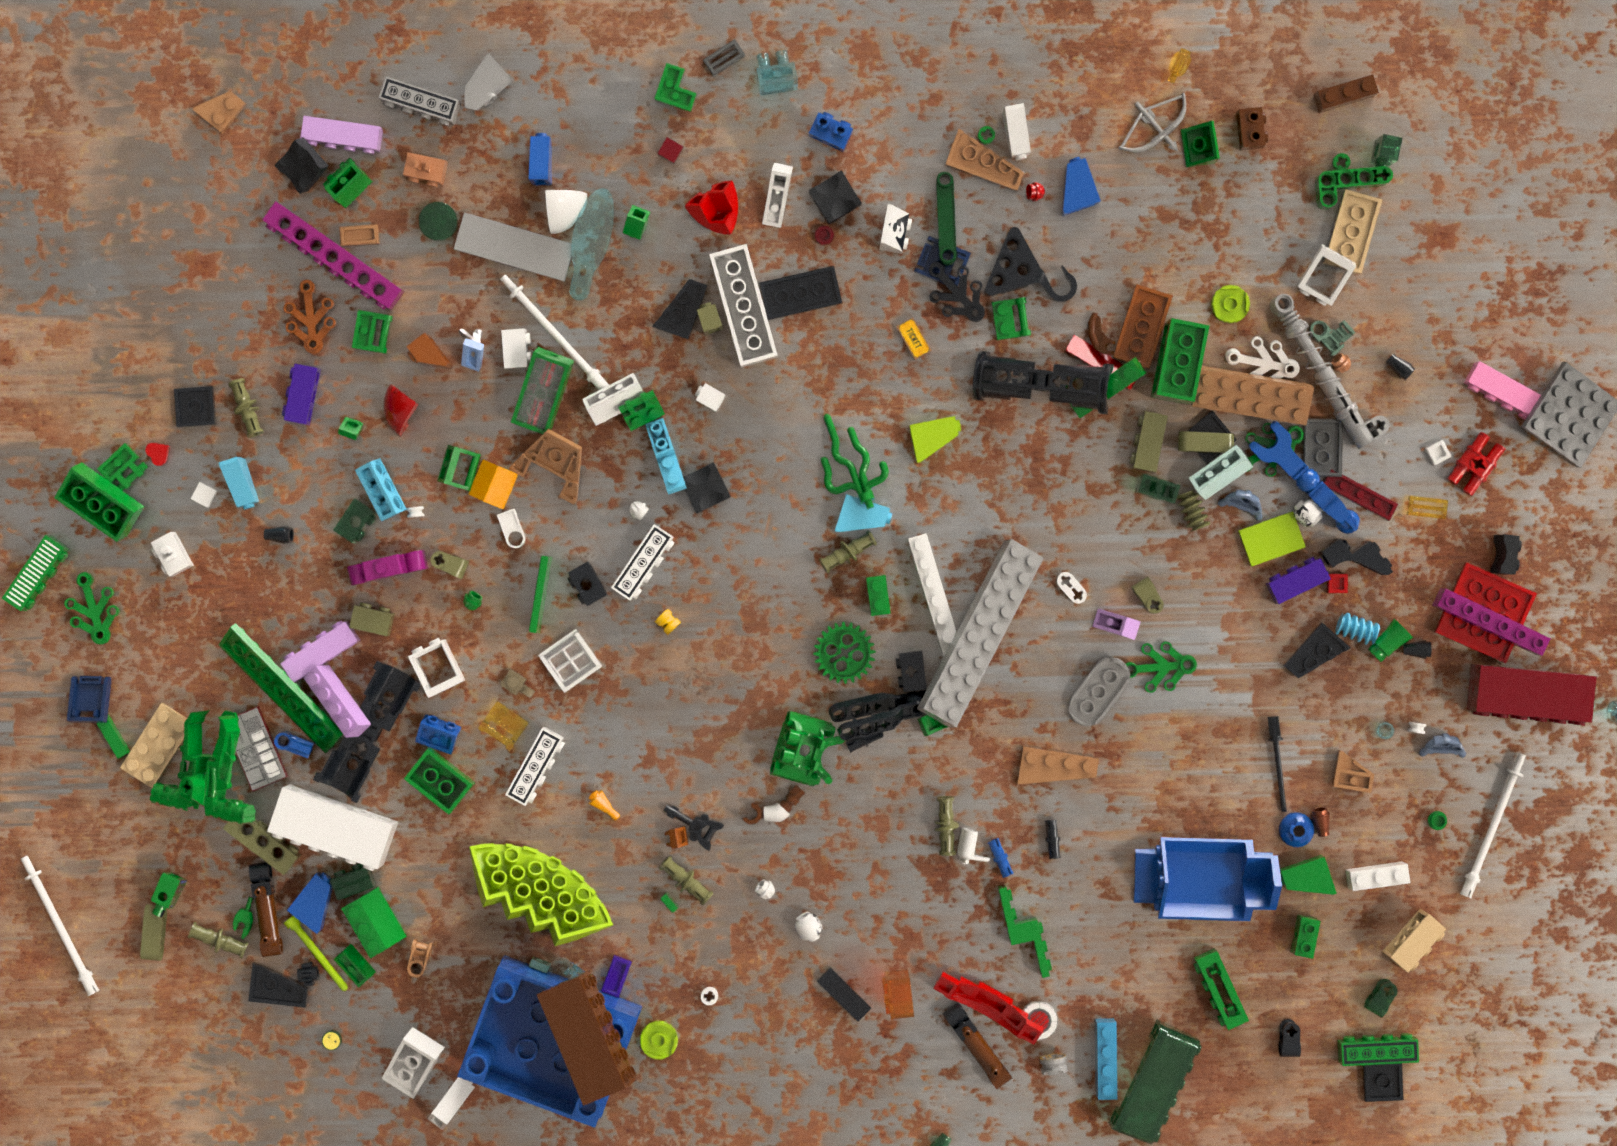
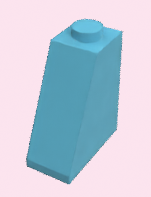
(239, 482)
(857, 517)

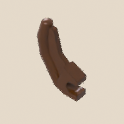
(1097, 337)

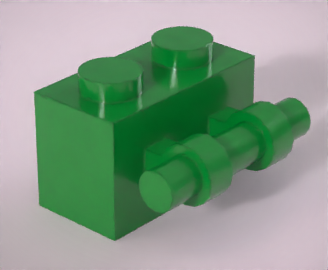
(347, 182)

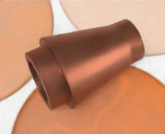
(1321, 820)

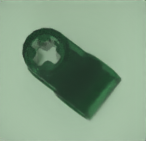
(1380, 1000)

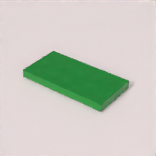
(540, 594)

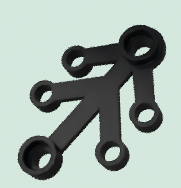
(958, 294)

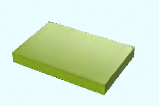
(1271, 538)

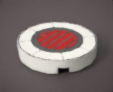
(1043, 1015)

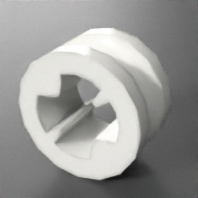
(415, 512)
(1416, 727)
(705, 991)

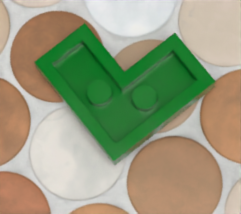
(670, 91)

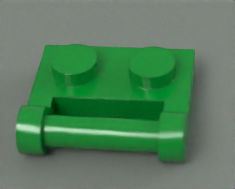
(1004, 319)
(365, 331)

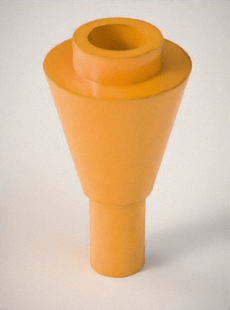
(599, 801)

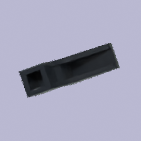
(1364, 555)

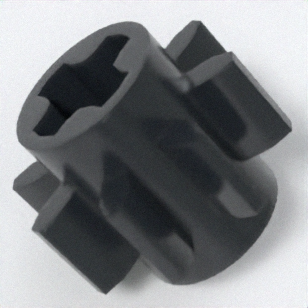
(308, 974)

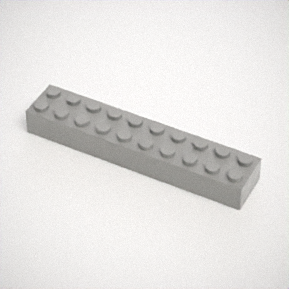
(980, 633)

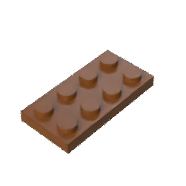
(1142, 325)

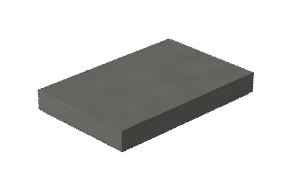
(1323, 446)

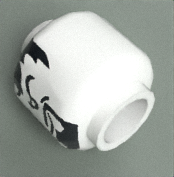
(1307, 512)
(808, 926)

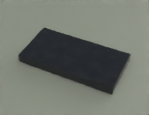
(800, 293)

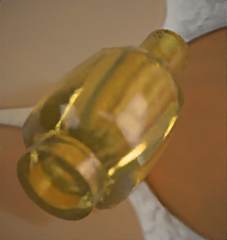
(1179, 64)

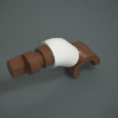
(779, 811)

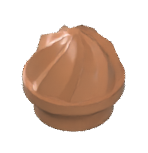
(1341, 363)

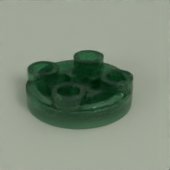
(438, 221)

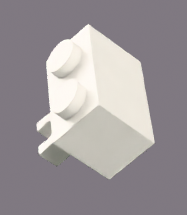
(171, 554)

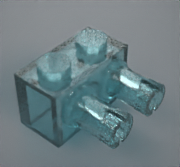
(776, 77)

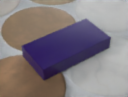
(616, 976)

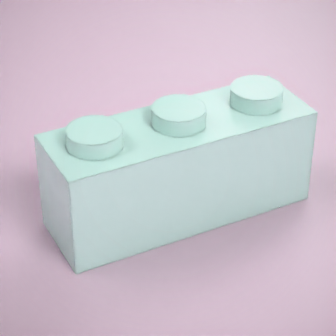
(1220, 472)

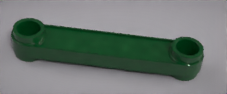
(946, 218)

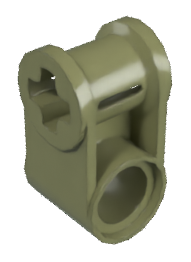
(453, 565)
(1146, 593)

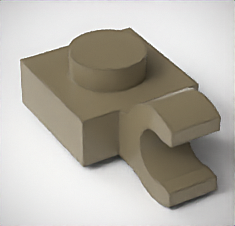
(515, 682)

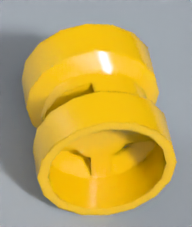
(667, 622)

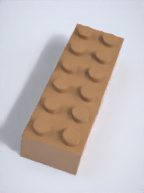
(1254, 395)

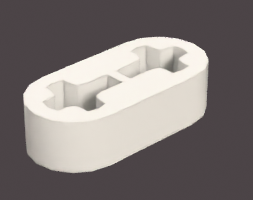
(1068, 591)

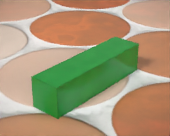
(114, 738)

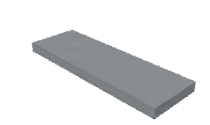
(514, 247)

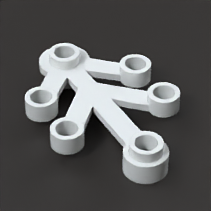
(1266, 363)

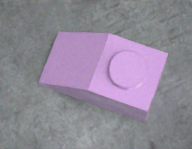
(1116, 624)

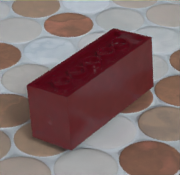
(1531, 694)

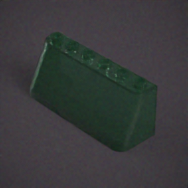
(1156, 1083)

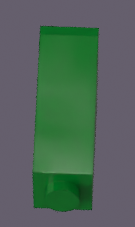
(1308, 876)

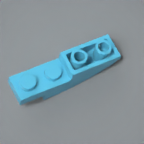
(666, 456)

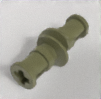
(245, 407)
(847, 551)
(947, 825)
(686, 880)
(218, 940)

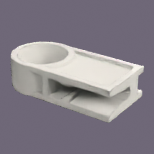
(510, 523)

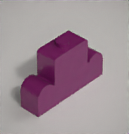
(387, 567)

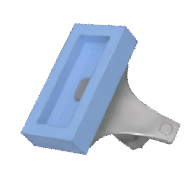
(472, 350)

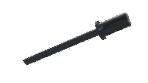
(1275, 736)

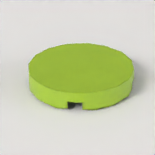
(1230, 304)
(659, 1040)

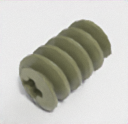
(1193, 510)

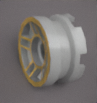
(1053, 1064)

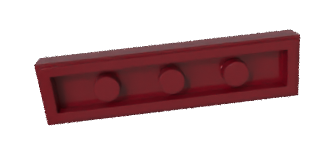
(1361, 496)

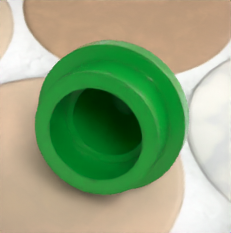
(472, 600)

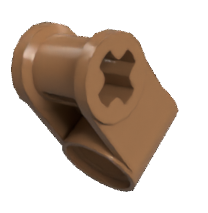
(419, 956)

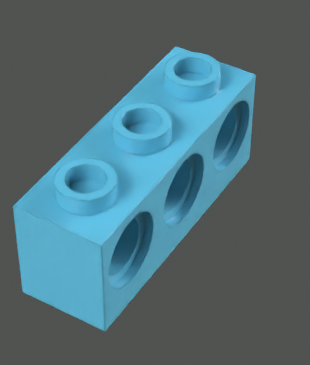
(380, 489)

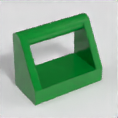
(449, 465)

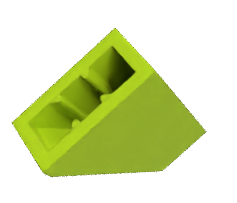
(932, 435)

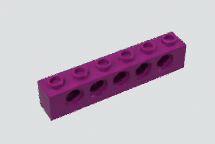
(1491, 622)

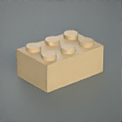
(1414, 940)

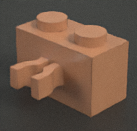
(425, 169)

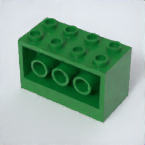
(1180, 361)

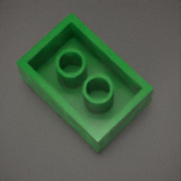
(439, 780)

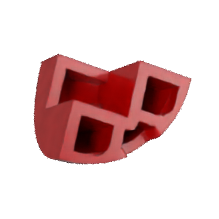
(716, 208)
(398, 409)

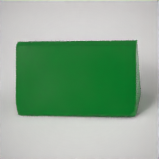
(354, 965)

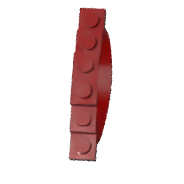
(991, 1004)

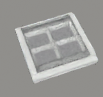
(570, 660)

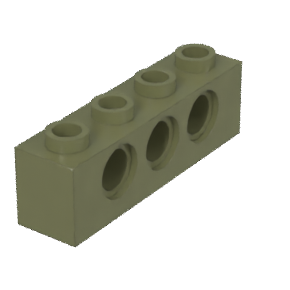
(266, 852)

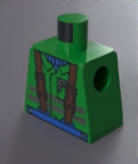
(172, 886)

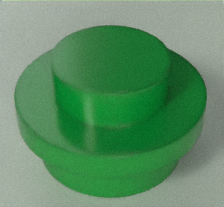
(1437, 820)

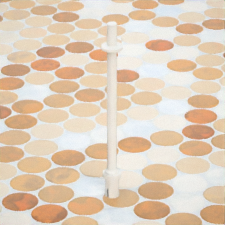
(592, 374)
(1473, 876)
(84, 974)

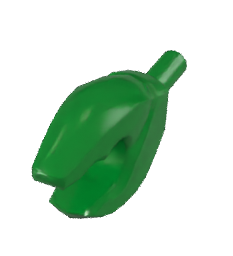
(245, 916)

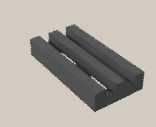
(725, 57)

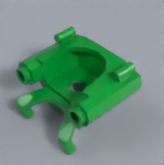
(800, 731)

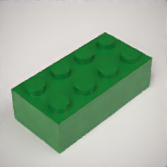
(99, 502)

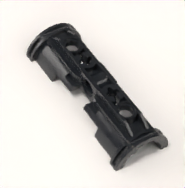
(1091, 396)
(336, 770)

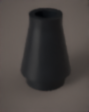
(1400, 366)
(280, 534)
(1418, 649)

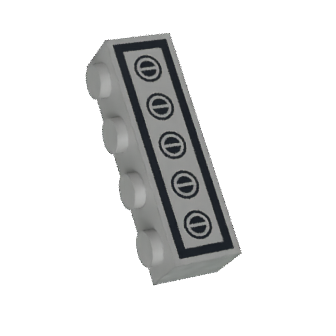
(419, 100)

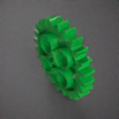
(854, 667)

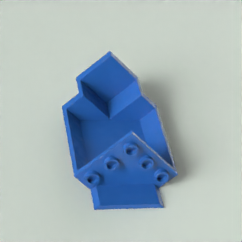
(1206, 879)

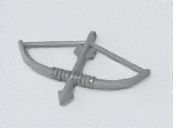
(1149, 118)

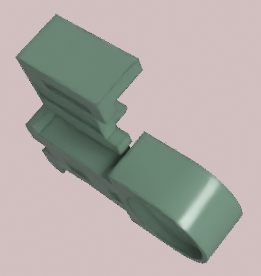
(1332, 340)

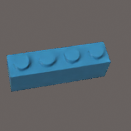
(1106, 1059)

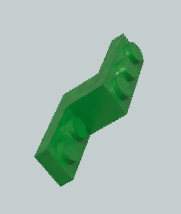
(1024, 931)

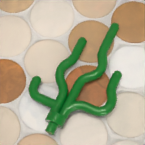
(860, 482)

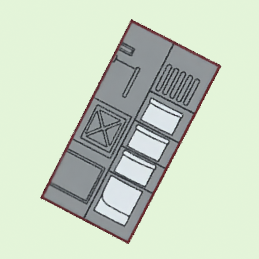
(257, 751)

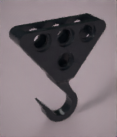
(1035, 275)

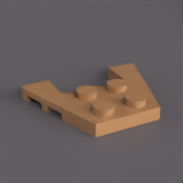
(557, 456)

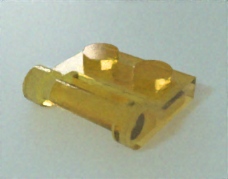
(507, 720)

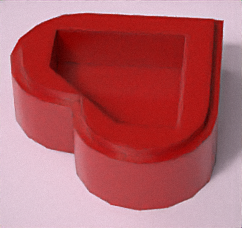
(158, 453)

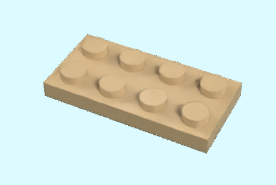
(1354, 228)
(156, 746)

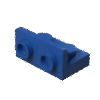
(437, 734)

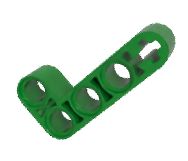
(1353, 182)

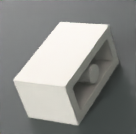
(515, 349)

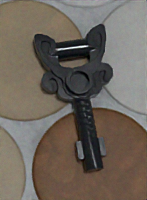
(696, 825)

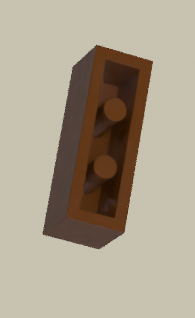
(1346, 93)

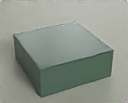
(540, 964)

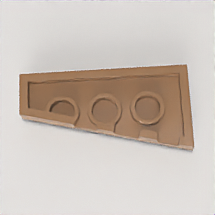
(975, 159)
(1048, 766)

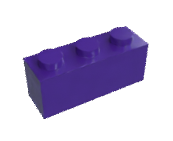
(301, 394)
(1297, 580)

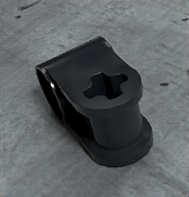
(1289, 1043)

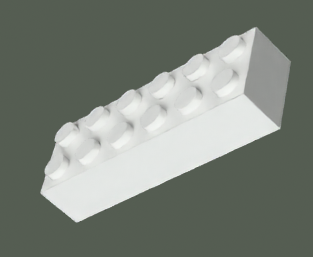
(743, 305)

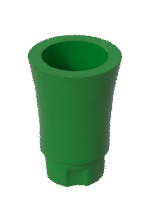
(1390, 640)

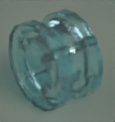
(1380, 725)

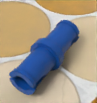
(1000, 857)

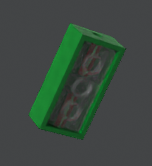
(542, 390)

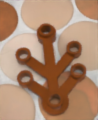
(310, 319)

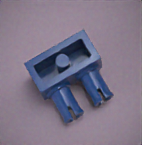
(830, 131)

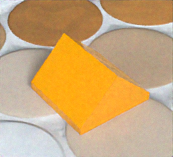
(493, 484)

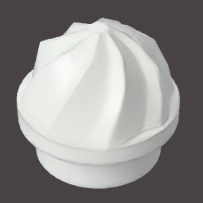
(638, 510)
(765, 889)

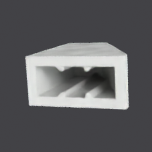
(1016, 131)
(451, 1102)

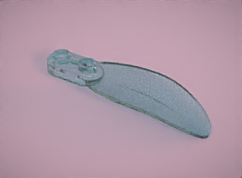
(591, 239)

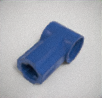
(296, 744)

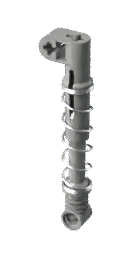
(1326, 378)

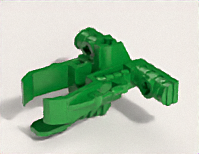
(207, 773)

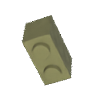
(709, 318)
(372, 620)

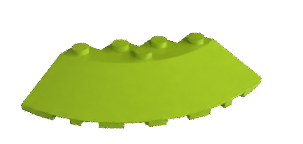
(539, 889)

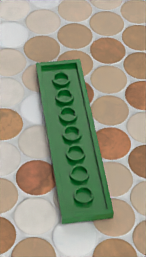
(280, 688)

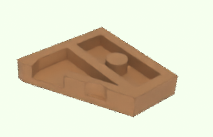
(221, 110)

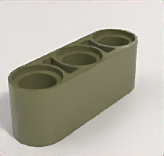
(1205, 442)
(153, 935)

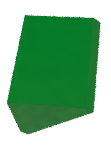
(1200, 144)

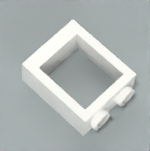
(1334, 257)
(418, 652)

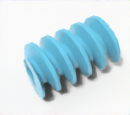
(1357, 628)

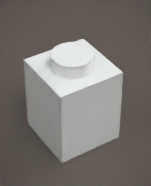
(709, 397)

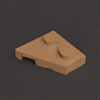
(1351, 774)

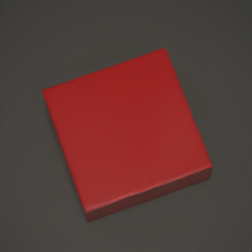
(1337, 583)

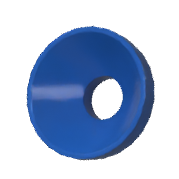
(1287, 825)

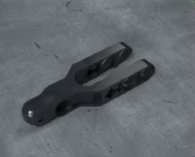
(896, 709)

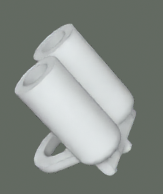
(967, 846)

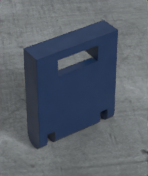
(931, 254)
(89, 695)

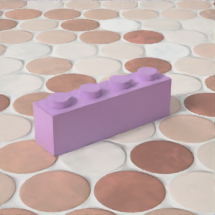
(342, 134)
(320, 651)
(337, 701)

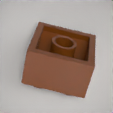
(427, 352)

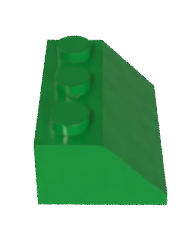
(374, 922)

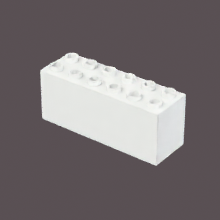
(332, 827)

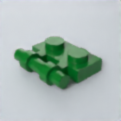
(642, 414)
(119, 463)

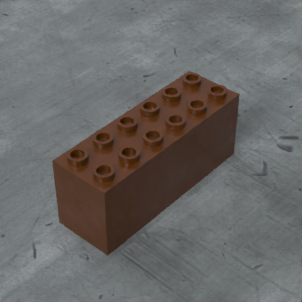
(587, 1037)

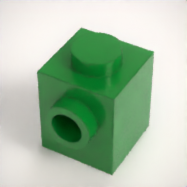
(636, 222)

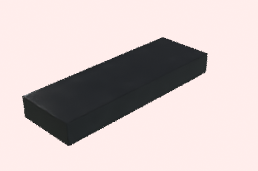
(844, 994)

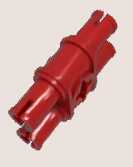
(1467, 464)

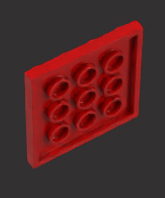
(1495, 594)

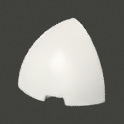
(563, 208)

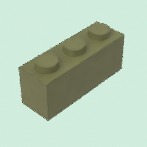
(1148, 441)

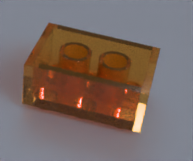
(899, 999)

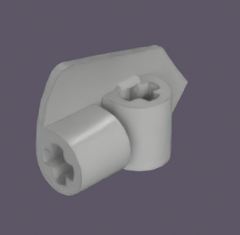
(485, 84)

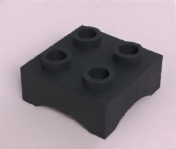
(302, 165)
(835, 197)
(705, 488)
(1506, 554)

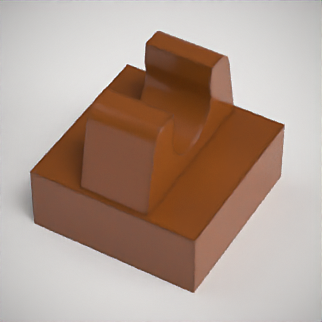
(677, 836)

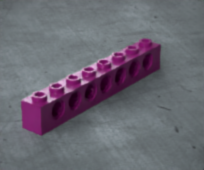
(278, 214)

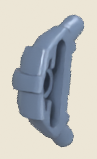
(1244, 501)
(1443, 744)

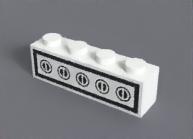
(642, 562)
(534, 766)

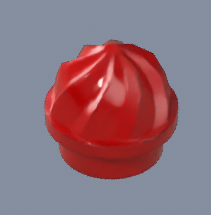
(1035, 191)

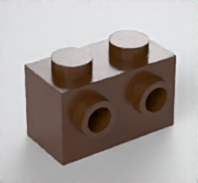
(1251, 128)

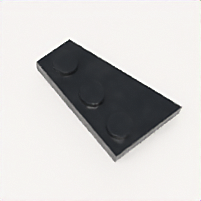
(682, 311)
(1315, 650)
(274, 988)

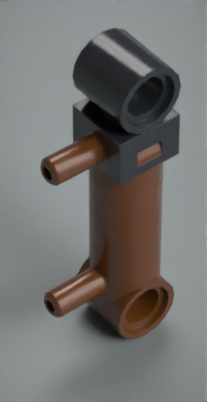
(263, 891)
(977, 1045)

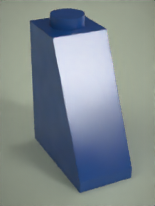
(540, 159)
(1079, 187)
(313, 902)

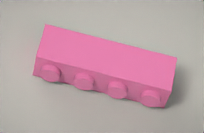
(1502, 389)

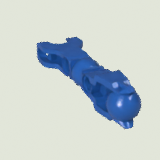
(1306, 479)

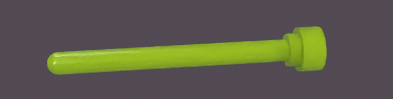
(294, 924)

